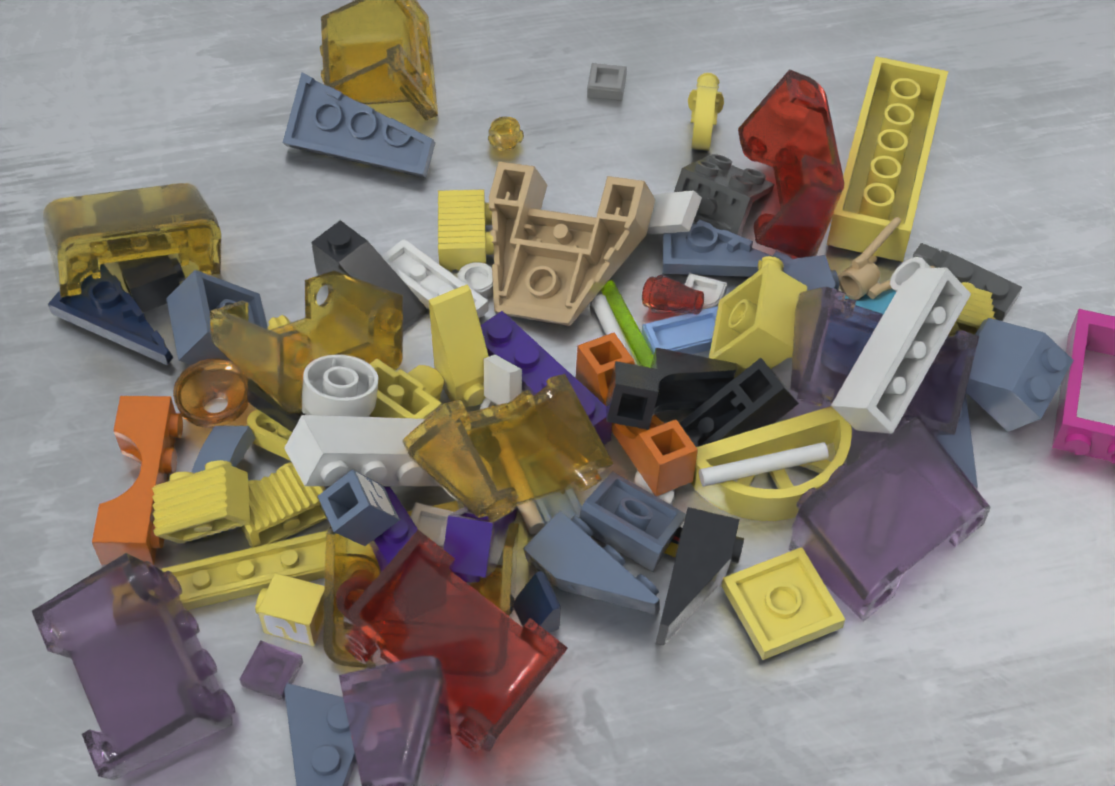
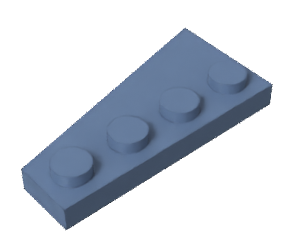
(342, 128)

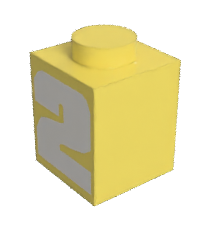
(292, 609)

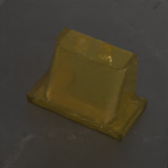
(380, 53)

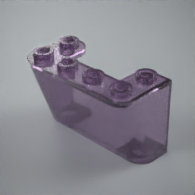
(886, 515)
(136, 663)

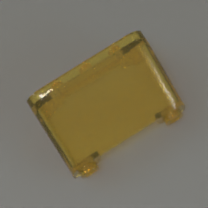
(130, 227)
(511, 449)

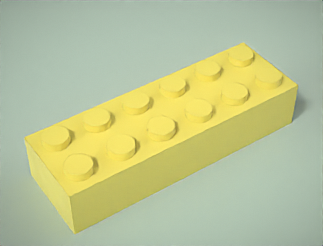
(888, 157)

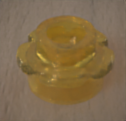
(505, 133)

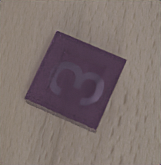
(271, 670)

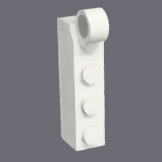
(901, 346)
(333, 445)

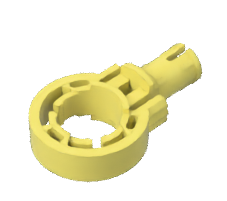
(705, 105)

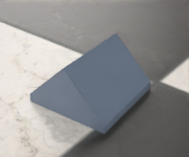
(631, 520)

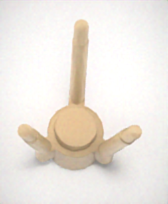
(863, 274)

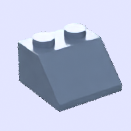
(190, 314)
(1015, 372)

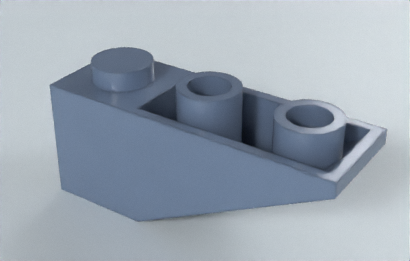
(583, 567)

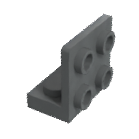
(724, 190)

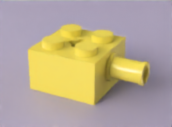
(757, 318)

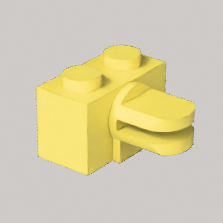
(407, 394)

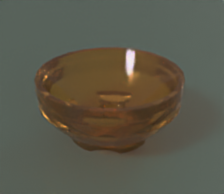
(208, 381)

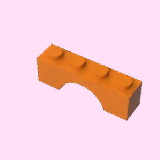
(147, 434)
(660, 454)

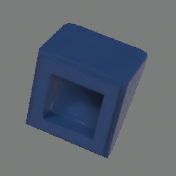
(538, 603)

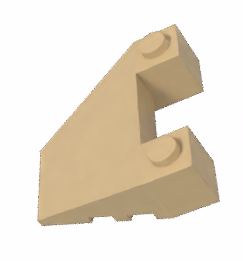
(558, 261)

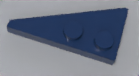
(112, 314)

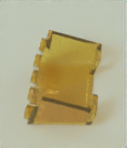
(352, 321)

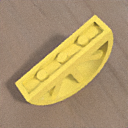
(773, 504)

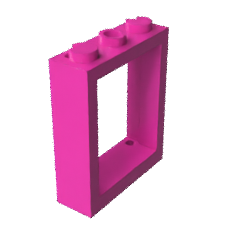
(1074, 434)

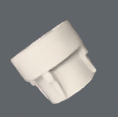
(339, 387)

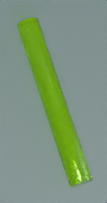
(628, 324)

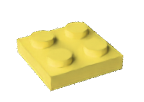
(782, 603)

